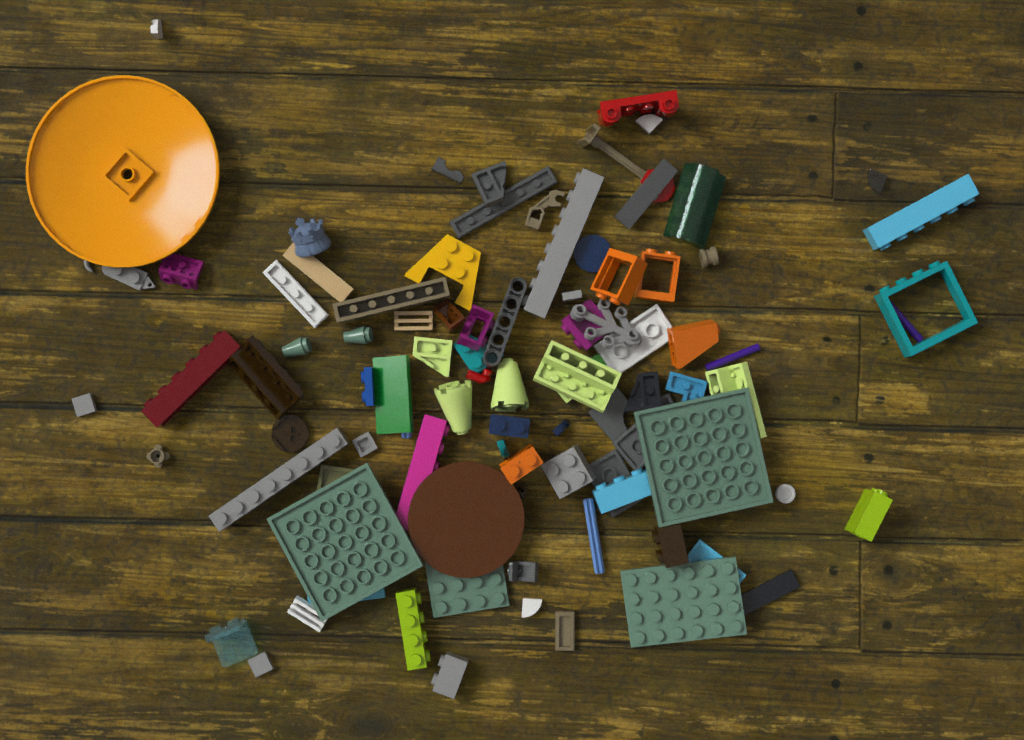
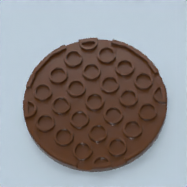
(466, 519)

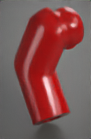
(478, 377)

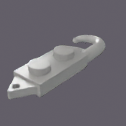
(130, 276)

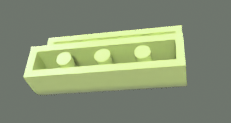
(577, 376)
(735, 378)

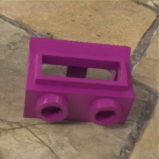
(482, 315)

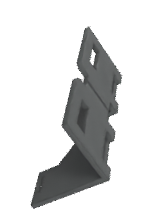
(440, 168)

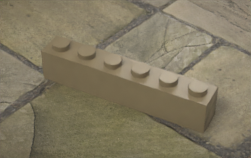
(391, 300)

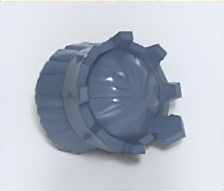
(309, 238)

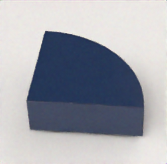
(561, 427)

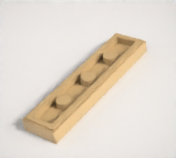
(320, 274)

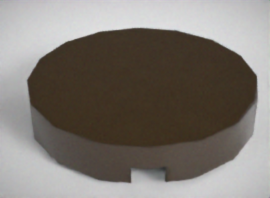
(290, 433)

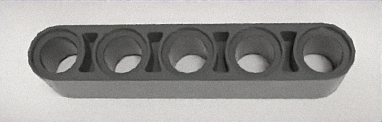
(510, 315)

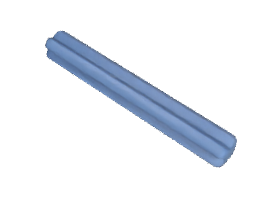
(593, 533)

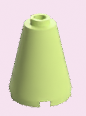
(509, 388)
(456, 404)

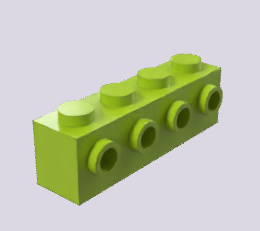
(412, 629)

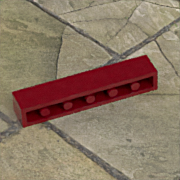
(192, 379)

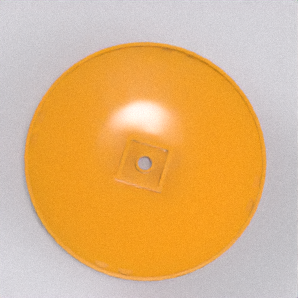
(80, 164)

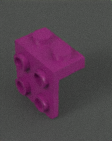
(577, 328)

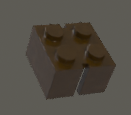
(670, 544)

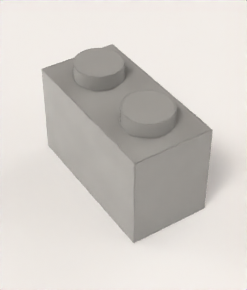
(449, 675)

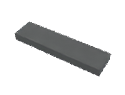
(645, 194)

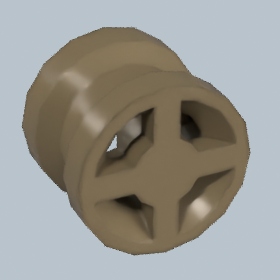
(708, 257)

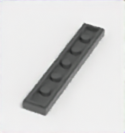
(513, 197)

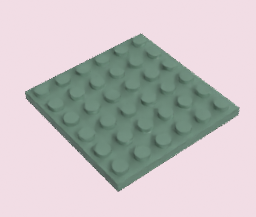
(703, 457)
(345, 542)

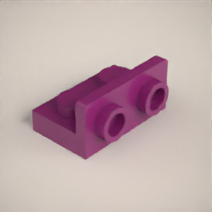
(181, 271)

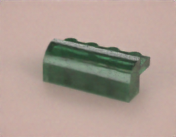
(694, 205)

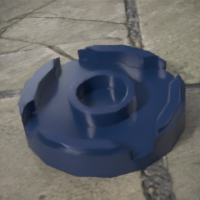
(590, 253)

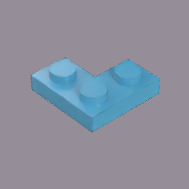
(685, 385)

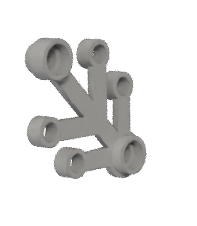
(607, 325)

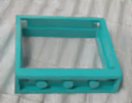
(894, 323)

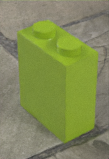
(868, 514)

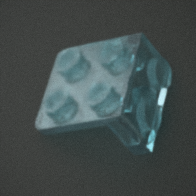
(232, 641)

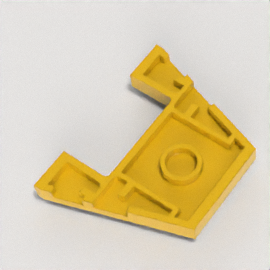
(453, 260)

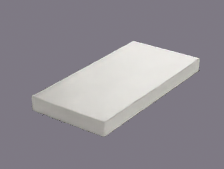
(653, 331)

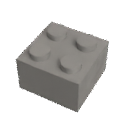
(568, 471)

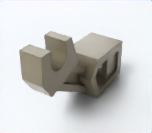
(548, 201)

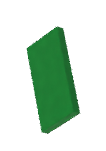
(393, 394)

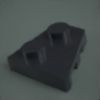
(644, 393)

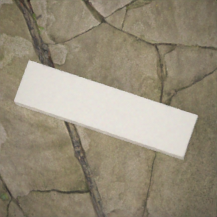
(295, 294)

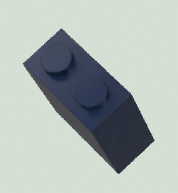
(509, 426)

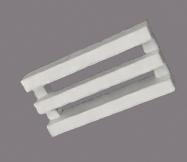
(306, 616)

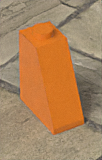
(691, 340)

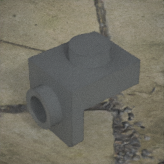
(523, 571)

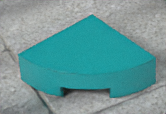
(503, 449)

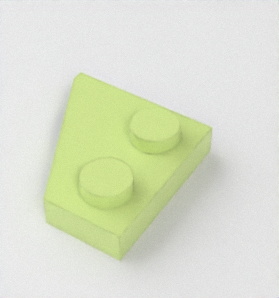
(434, 353)

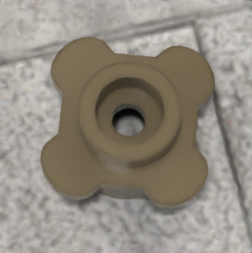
(152, 456)

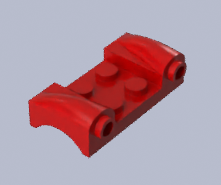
(662, 103)

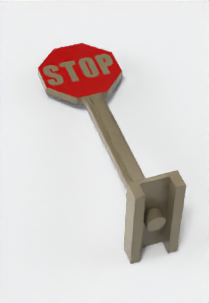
(596, 141)

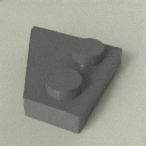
(491, 183)

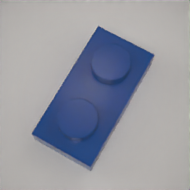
(368, 394)

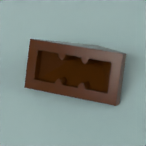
(448, 315)

